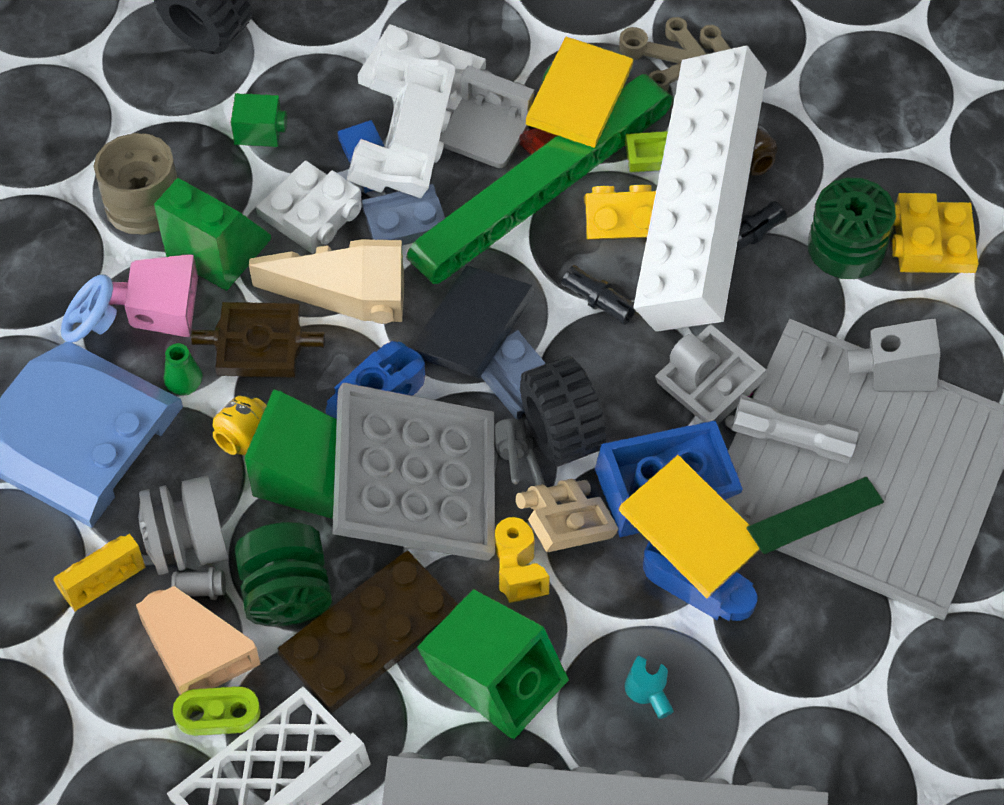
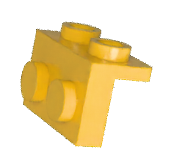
(619, 213)

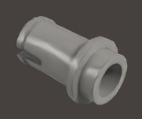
(200, 583)

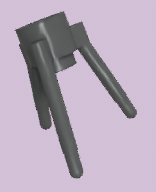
(511, 444)

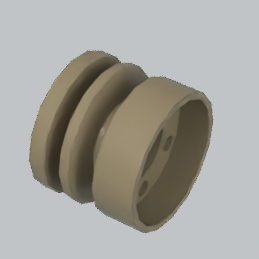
(131, 178)

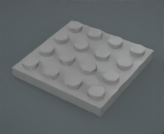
(414, 472)

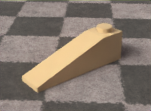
(350, 281)

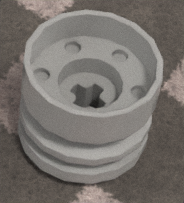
(182, 525)

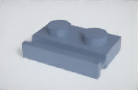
(402, 215)
(505, 371)

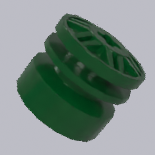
(851, 228)
(282, 574)

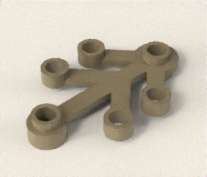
(635, 44)

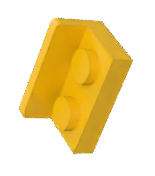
(100, 571)

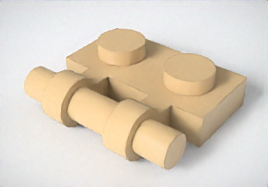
(571, 523)

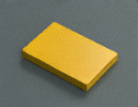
(579, 91)
(691, 526)

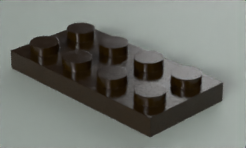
(367, 631)

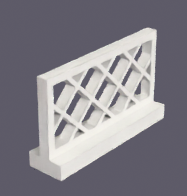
(313, 787)

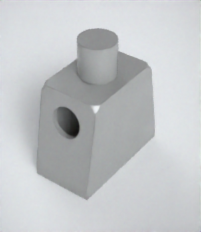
(900, 357)

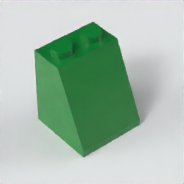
(208, 230)
(293, 456)
(495, 661)

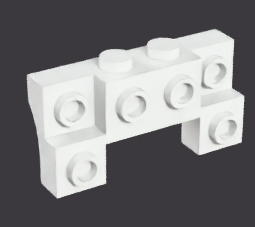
(415, 127)

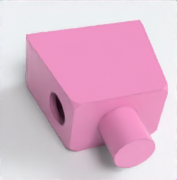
(159, 294)

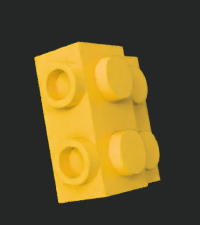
(934, 235)

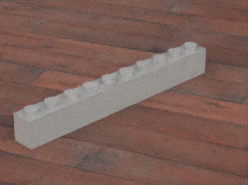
(458, 782)

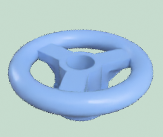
(90, 308)

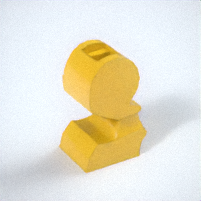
(515, 550)

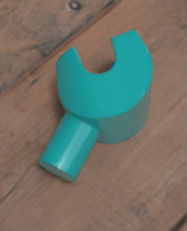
(648, 688)

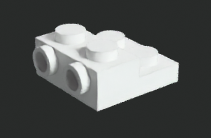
(311, 206)

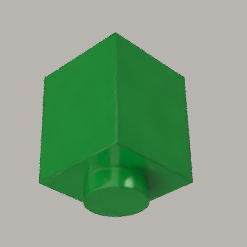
(257, 120)

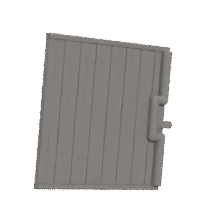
(923, 451)

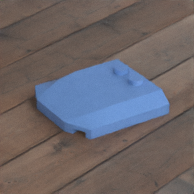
(77, 428)

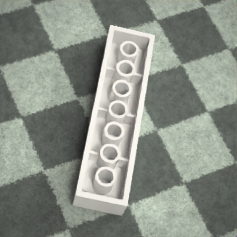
(701, 191)

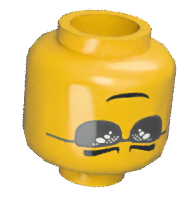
(237, 424)

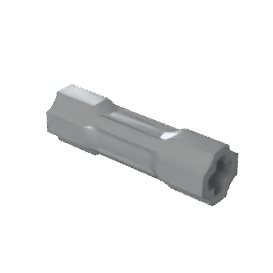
(823, 437)

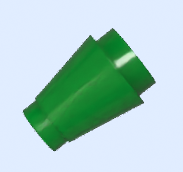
(181, 370)

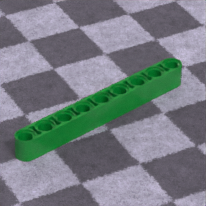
(533, 185)

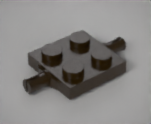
(258, 339)

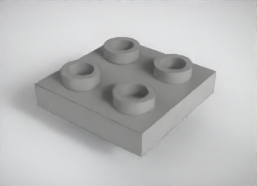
(710, 374)

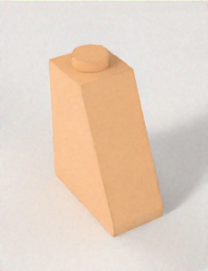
(194, 641)

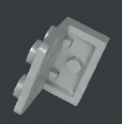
(488, 117)

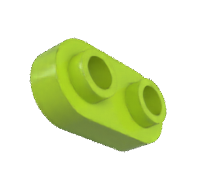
(217, 708)

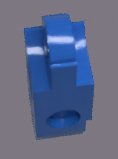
(382, 373)
(731, 601)

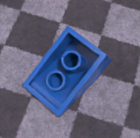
(631, 462)

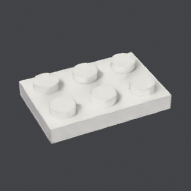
(423, 48)

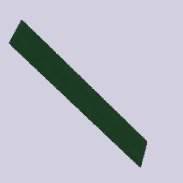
(814, 515)

